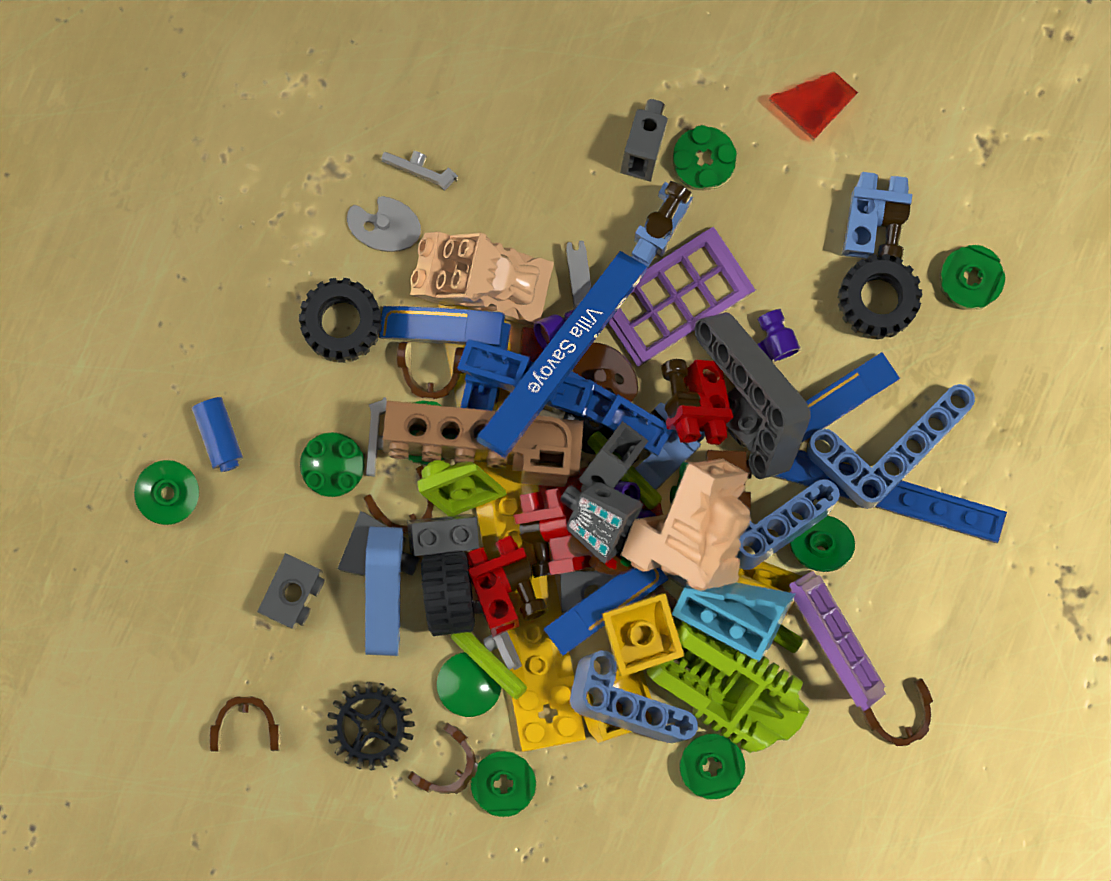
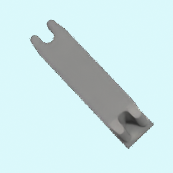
(416, 168)
(578, 272)
(375, 440)
(501, 642)

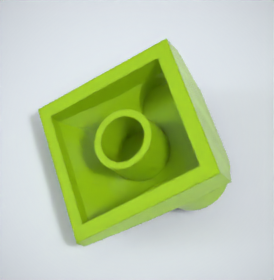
(458, 486)

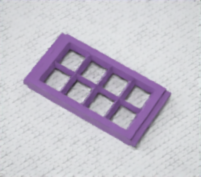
(725, 263)
(838, 640)

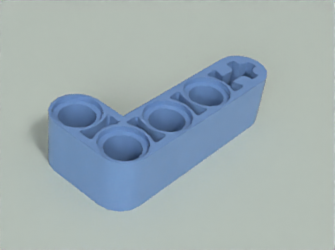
(786, 524)
(383, 591)
(633, 705)

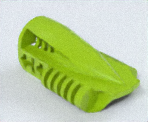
(733, 690)

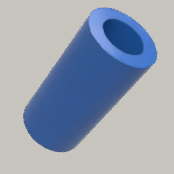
(217, 434)

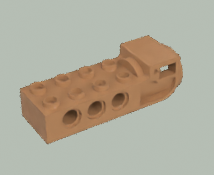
(545, 441)

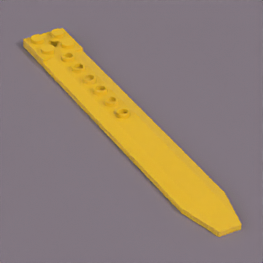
(543, 667)

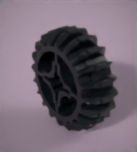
(355, 749)

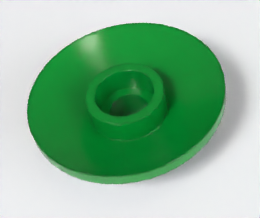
(150, 488)
(832, 536)

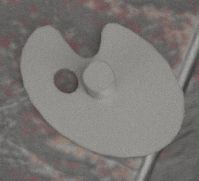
(394, 225)

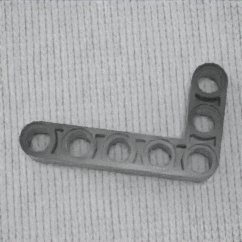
(764, 387)

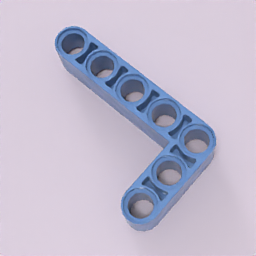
(898, 454)

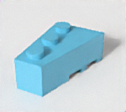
(736, 614)

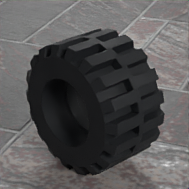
(896, 275)
(340, 292)
(447, 593)

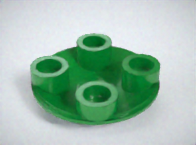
(332, 464)
(466, 687)

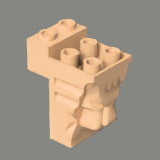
(481, 276)
(699, 532)

